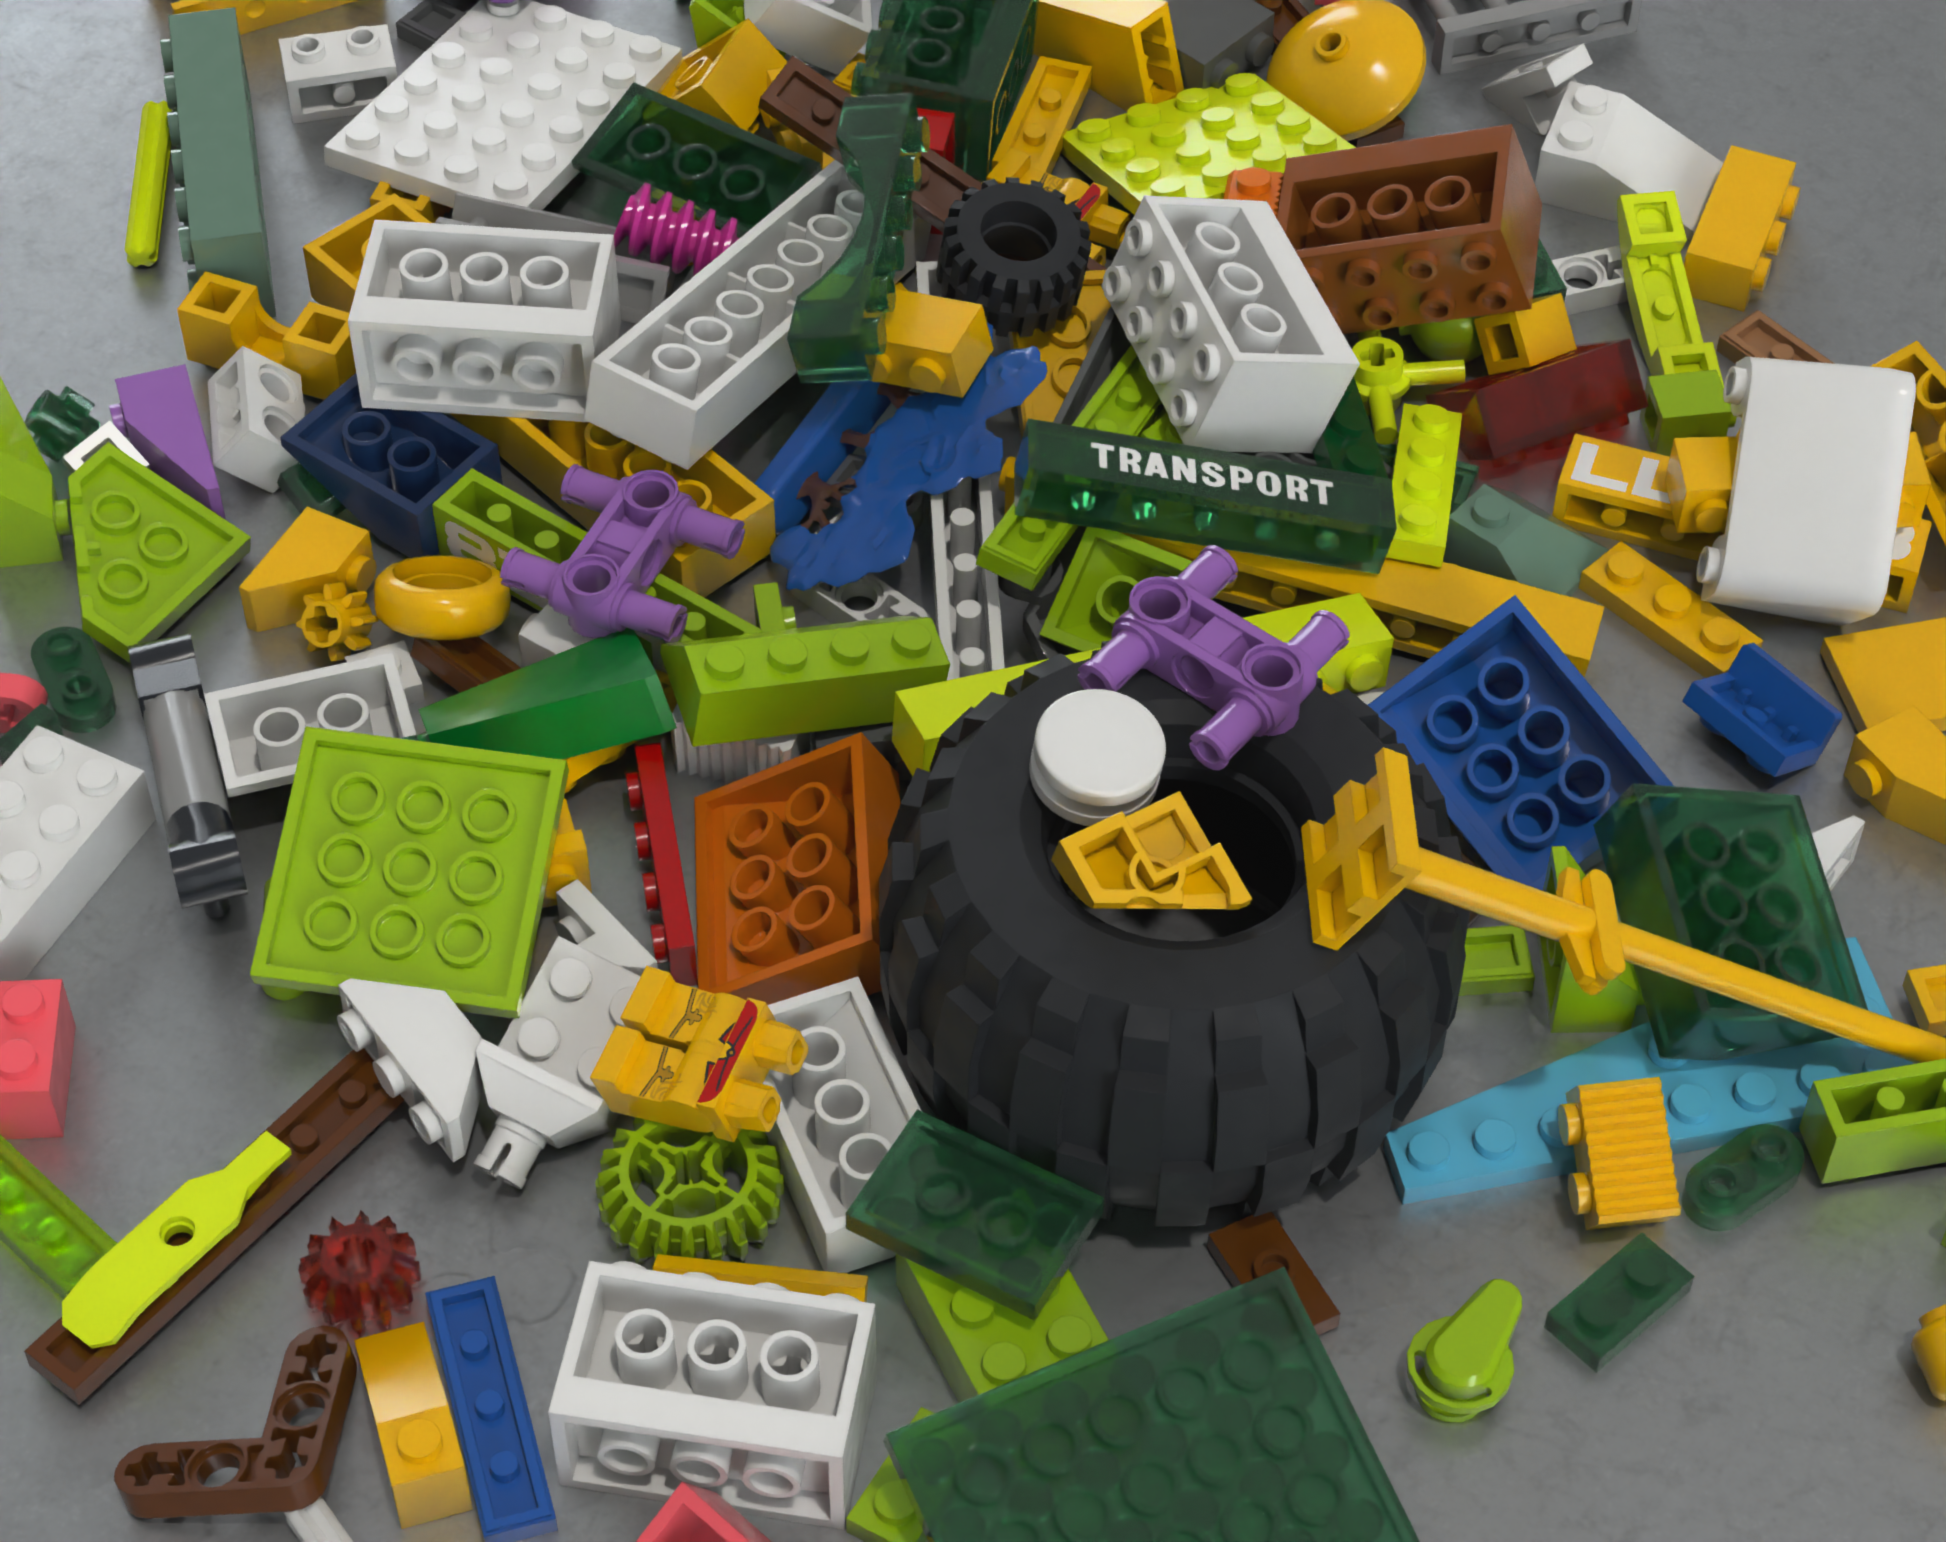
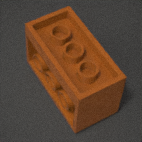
(1416, 228)

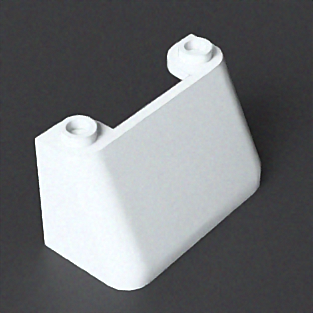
(1811, 489)

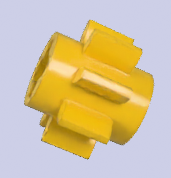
(334, 606)

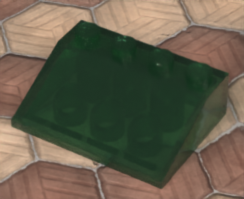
(1734, 882)

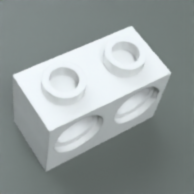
(249, 411)

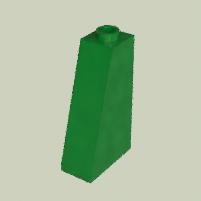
(560, 705)

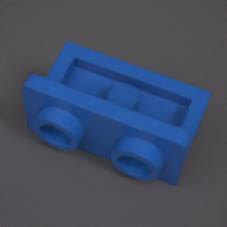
(1765, 712)

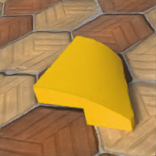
(1150, 862)

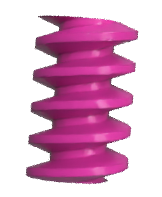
(672, 231)

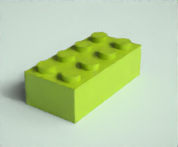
(987, 1343)

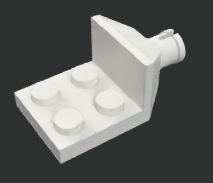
(545, 1061)

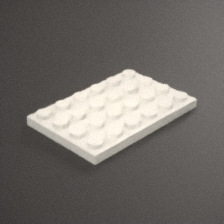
(499, 105)

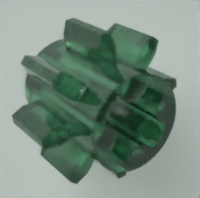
(60, 422)

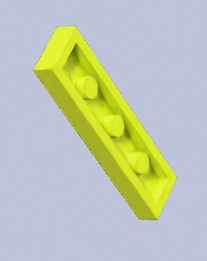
(1424, 482)

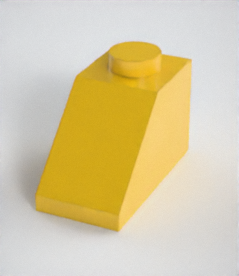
(304, 559)

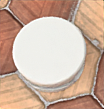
(1096, 756)

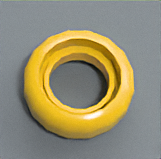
(441, 597)

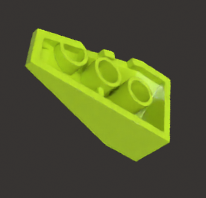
(29, 506)

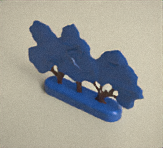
(923, 447)

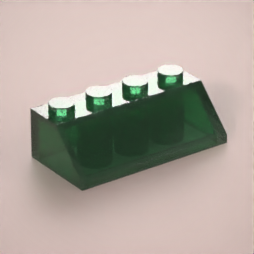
(693, 158)

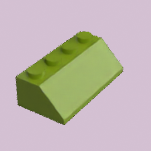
(801, 677)

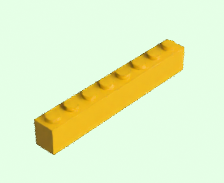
(1415, 601)

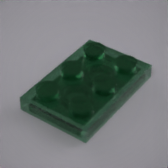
(975, 1214)

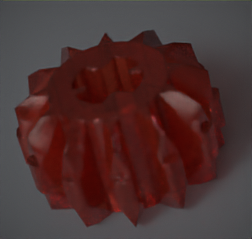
(360, 1272)

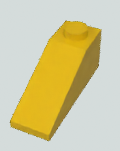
(1903, 771)
(414, 1425)

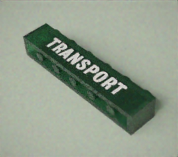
(1203, 496)

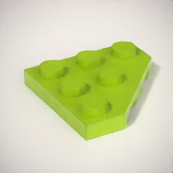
(142, 549)

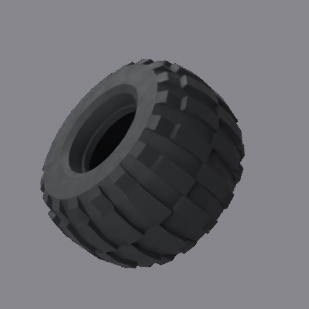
(1141, 1059)

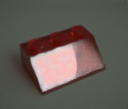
(1545, 402)

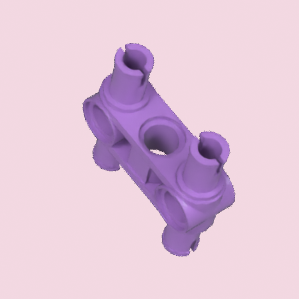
(622, 554)
(1215, 656)

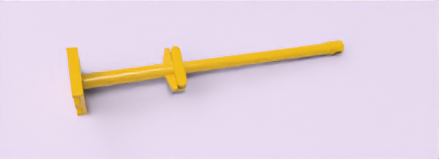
(1374, 853)

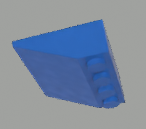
(1516, 744)

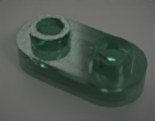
(74, 679)
(1747, 1172)

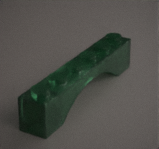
(842, 315)

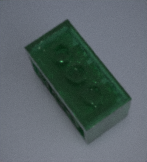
(956, 61)

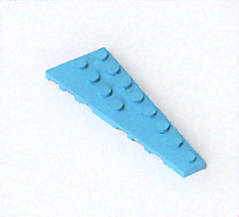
(1514, 1130)

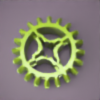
(693, 1205)

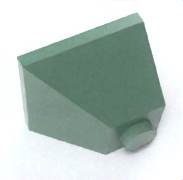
(1518, 542)

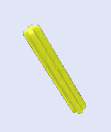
(148, 185)

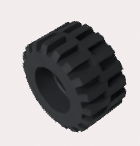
(1022, 223)

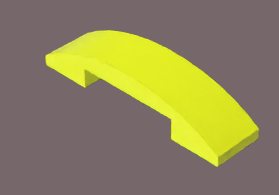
(1658, 285)

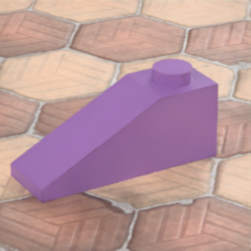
(166, 429)

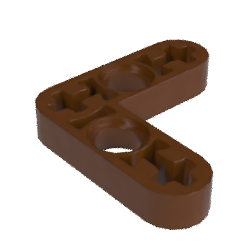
(171, 1476)

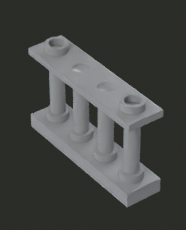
(1523, 29)
(640, 282)

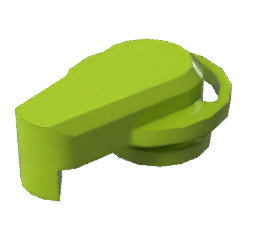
(1467, 1354)

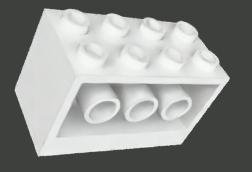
(482, 319)
(1228, 325)
(715, 1390)

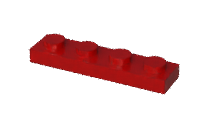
(664, 886)

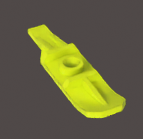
(146, 1266)

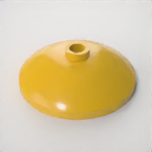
(1351, 65)

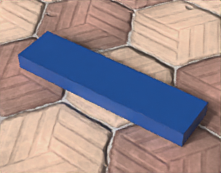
(491, 1412)

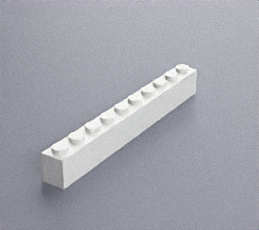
(963, 592)

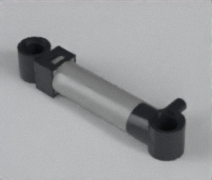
(187, 774)

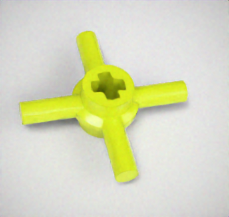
(1386, 377)

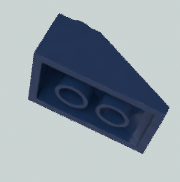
(388, 463)

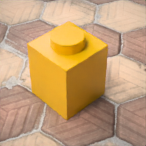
(1525, 336)

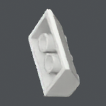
(264, 722)

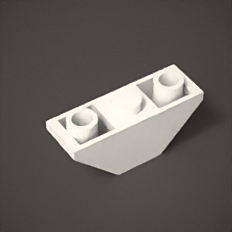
(418, 1051)

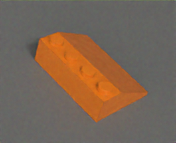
(794, 873)

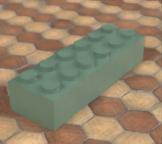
(215, 151)

